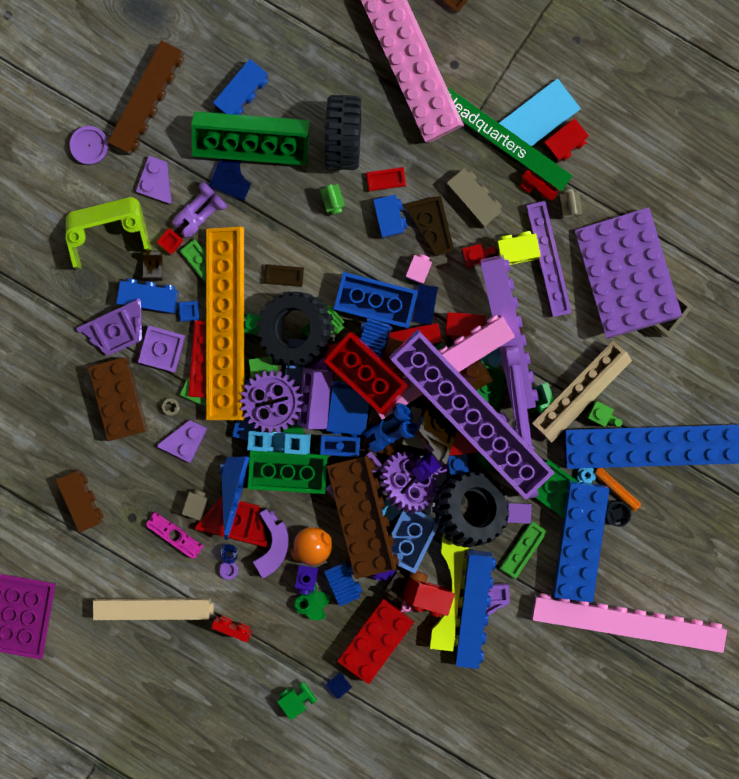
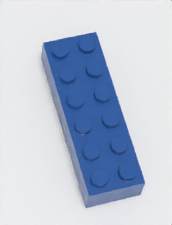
(580, 541)

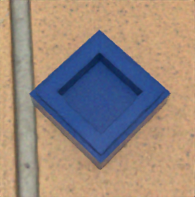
(189, 311)

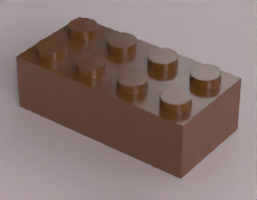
(118, 399)

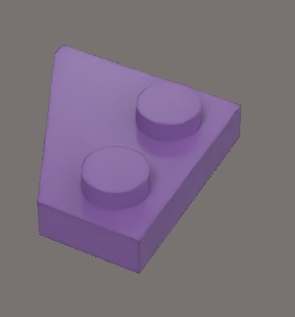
(155, 180)

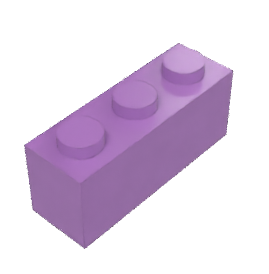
(316, 397)

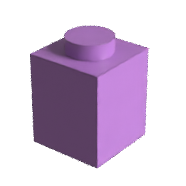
(519, 512)

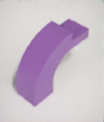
(280, 542)

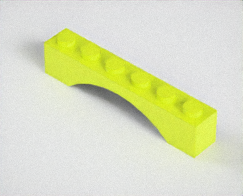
(443, 631)

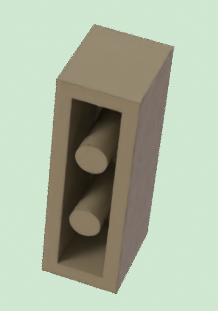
(474, 197)

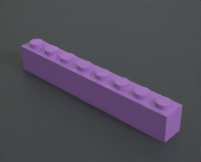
(503, 303)

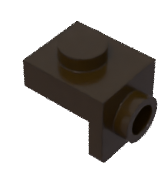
(152, 266)
(395, 587)

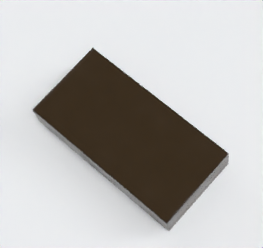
(284, 275)

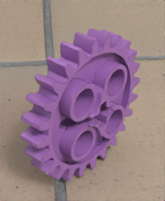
(267, 385)
(394, 471)

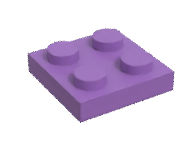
(161, 349)

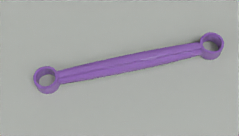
(518, 398)

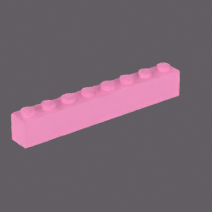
(466, 352)

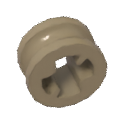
(168, 412)

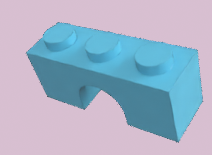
(283, 442)

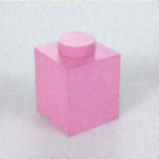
(419, 268)

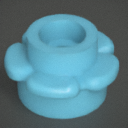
(581, 475)

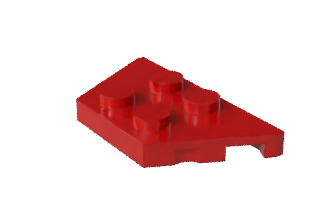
(246, 526)

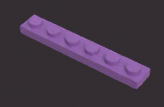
(549, 259)

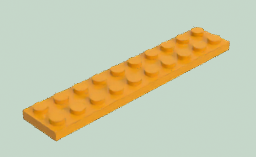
(224, 323)

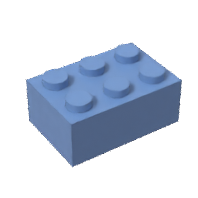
(412, 538)

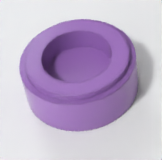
(228, 571)

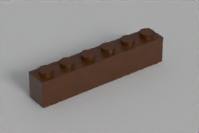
(146, 98)

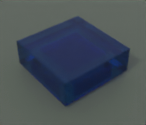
(339, 685)

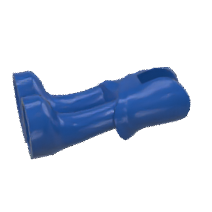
(382, 431)

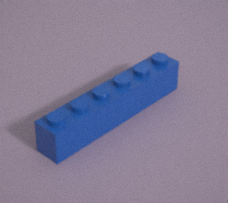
(474, 609)

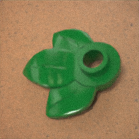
(315, 604)

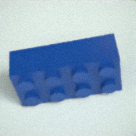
(375, 300)

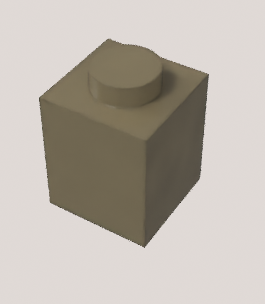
(195, 504)

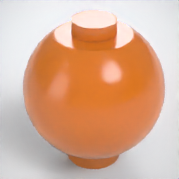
(311, 546)

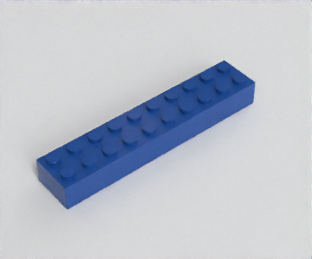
(651, 446)

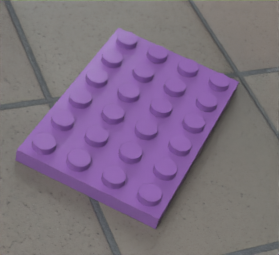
(628, 273)

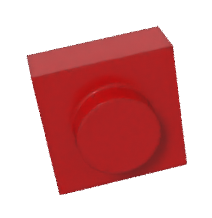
(170, 241)

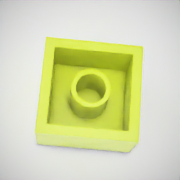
(519, 249)

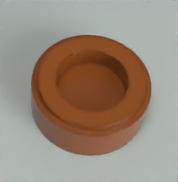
(420, 576)

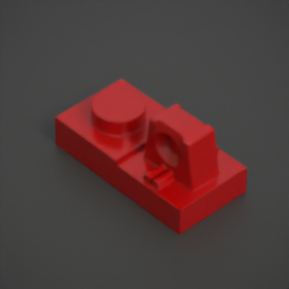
(533, 180)

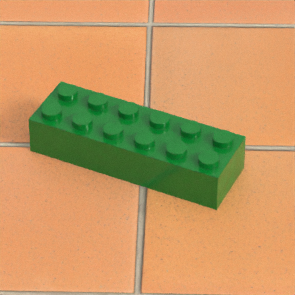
(250, 138)

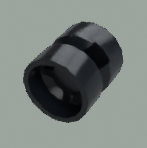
(618, 513)

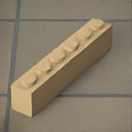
(582, 391)

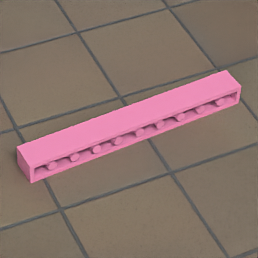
(630, 624)

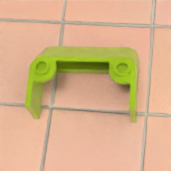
(126, 210)

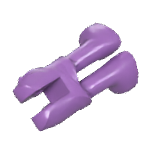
(194, 219)

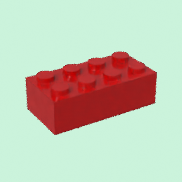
(367, 373)
(376, 640)

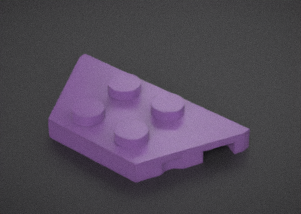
(115, 329)

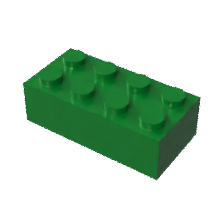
(287, 472)

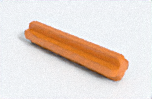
(617, 489)

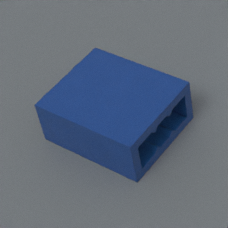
(347, 411)

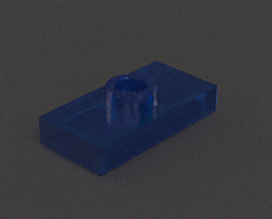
(425, 304)

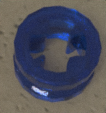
(229, 560)

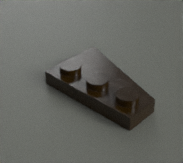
(432, 223)

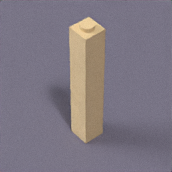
(153, 609)

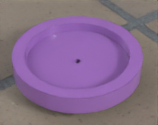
(80, 145)

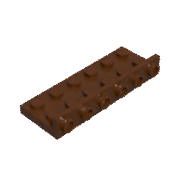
(362, 517)

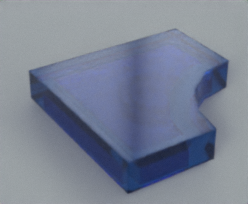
(230, 180)

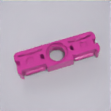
(163, 528)

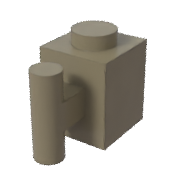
(570, 204)

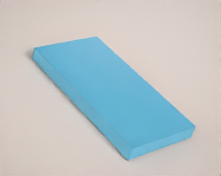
(542, 113)

